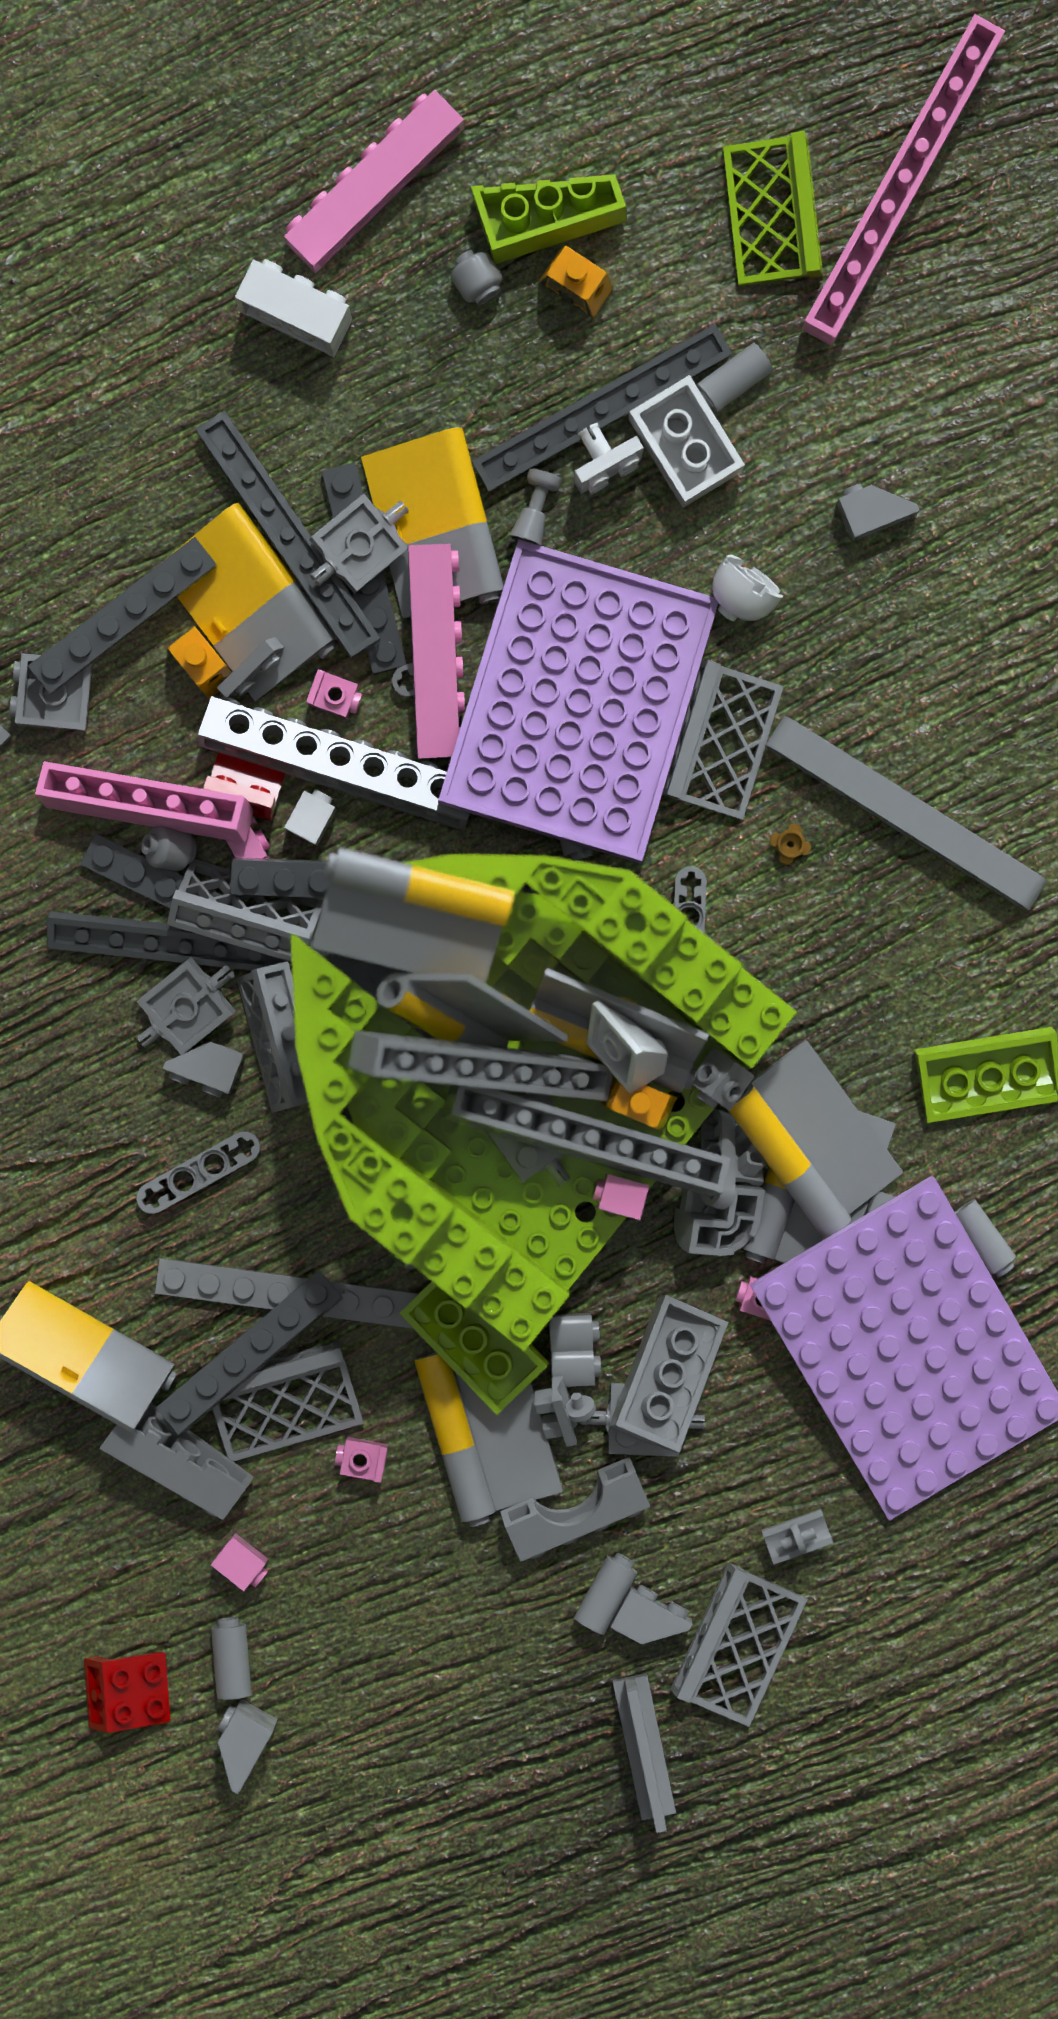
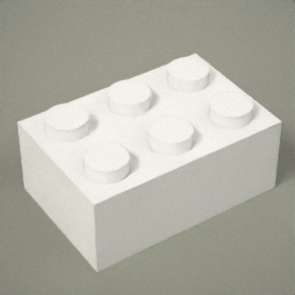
(294, 306)
(686, 441)

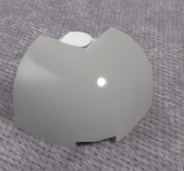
(717, 1231)

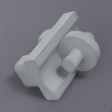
(747, 1160)
(566, 1410)
(797, 1536)

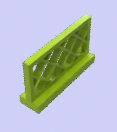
(803, 207)

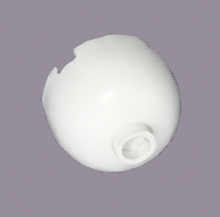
(743, 591)

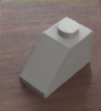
(872, 510)

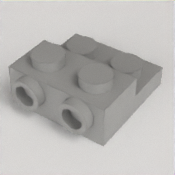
(37, 708)

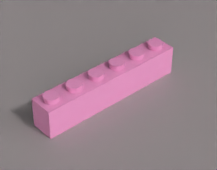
(374, 180)
(434, 648)
(144, 802)

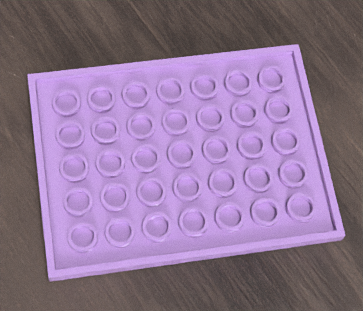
(579, 701)
(909, 1347)

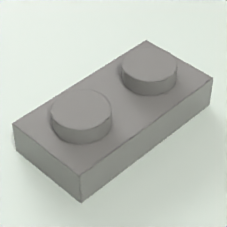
(262, 658)

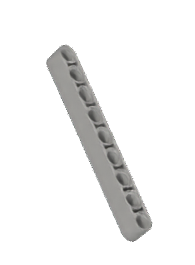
(906, 813)

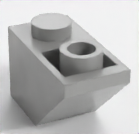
(210, 1065)
(648, 1619)

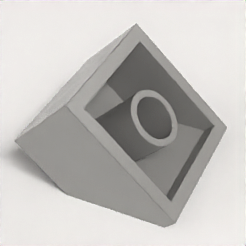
(243, 1738)

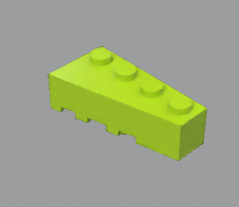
(546, 213)

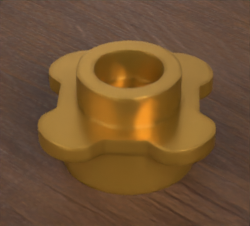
(792, 834)

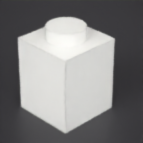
(311, 816)

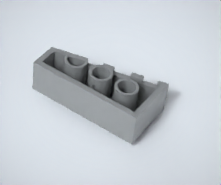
(179, 1463)

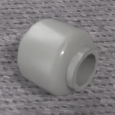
(476, 277)
(168, 848)

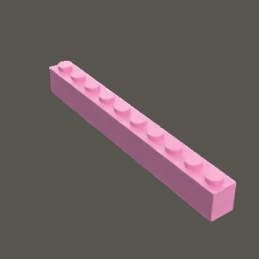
(903, 180)

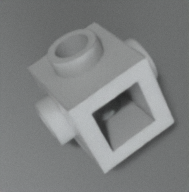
(721, 1080)

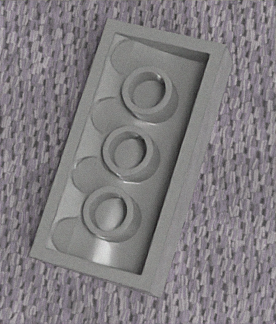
(668, 1374)

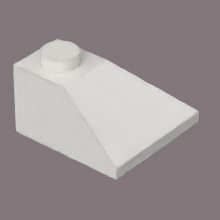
(625, 1047)

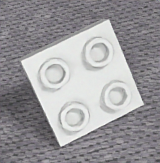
(605, 461)

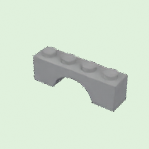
(538, 1528)

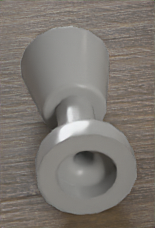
(531, 519)

